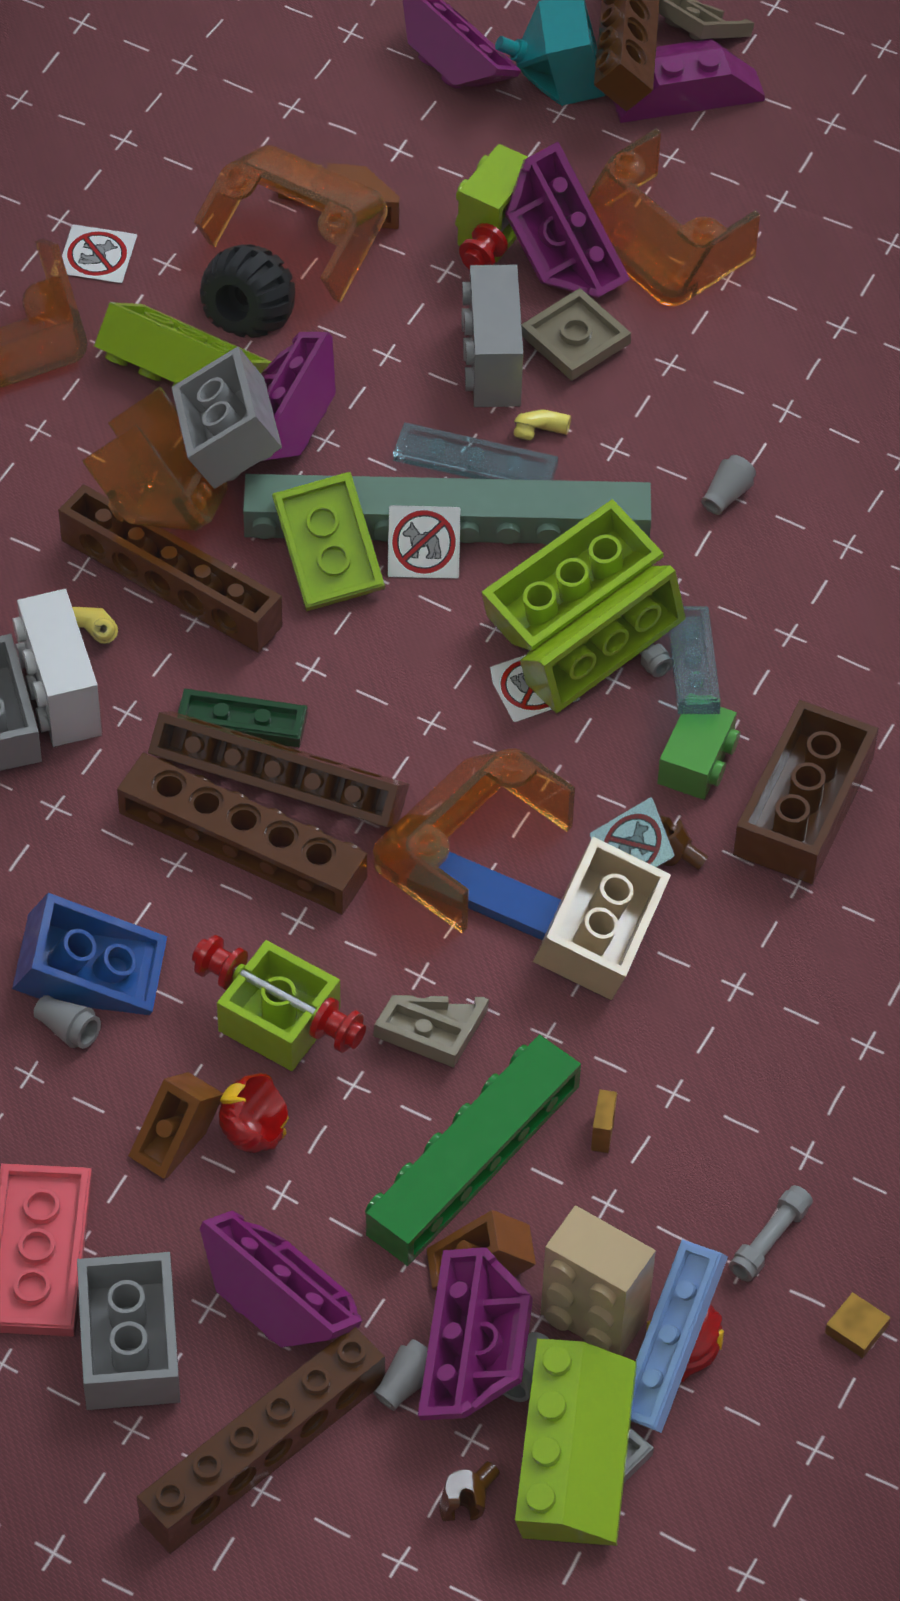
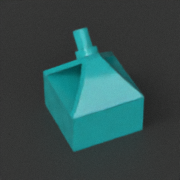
(557, 51)

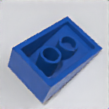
(88, 958)

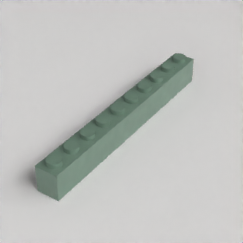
(490, 508)

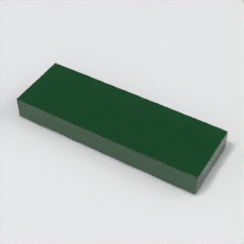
(257, 717)

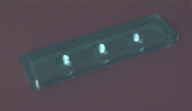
(470, 456)
(694, 663)

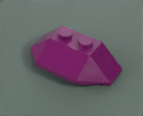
(454, 45)
(695, 79)
(561, 227)
(300, 389)
(275, 1283)
(474, 1335)

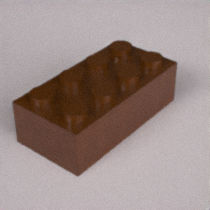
(805, 792)

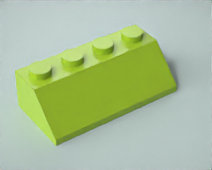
(160, 343)
(569, 576)
(605, 637)
(575, 1443)

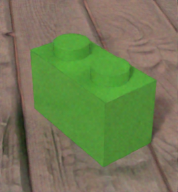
(697, 751)

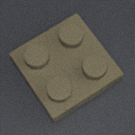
(575, 334)

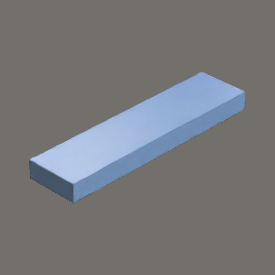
(674, 1332)

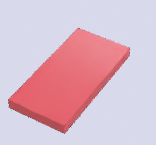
(40, 1245)

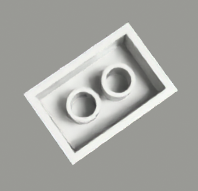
(57, 668)

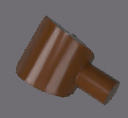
(682, 845)
(467, 1490)

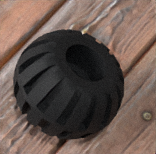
(247, 291)

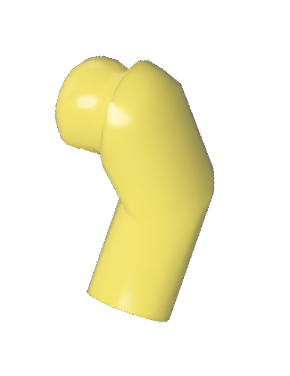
(543, 420)
(97, 623)

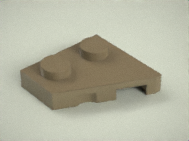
(702, 20)
(430, 1025)

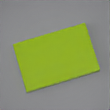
(328, 541)

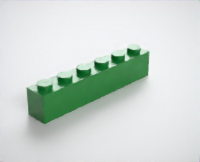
(471, 1149)

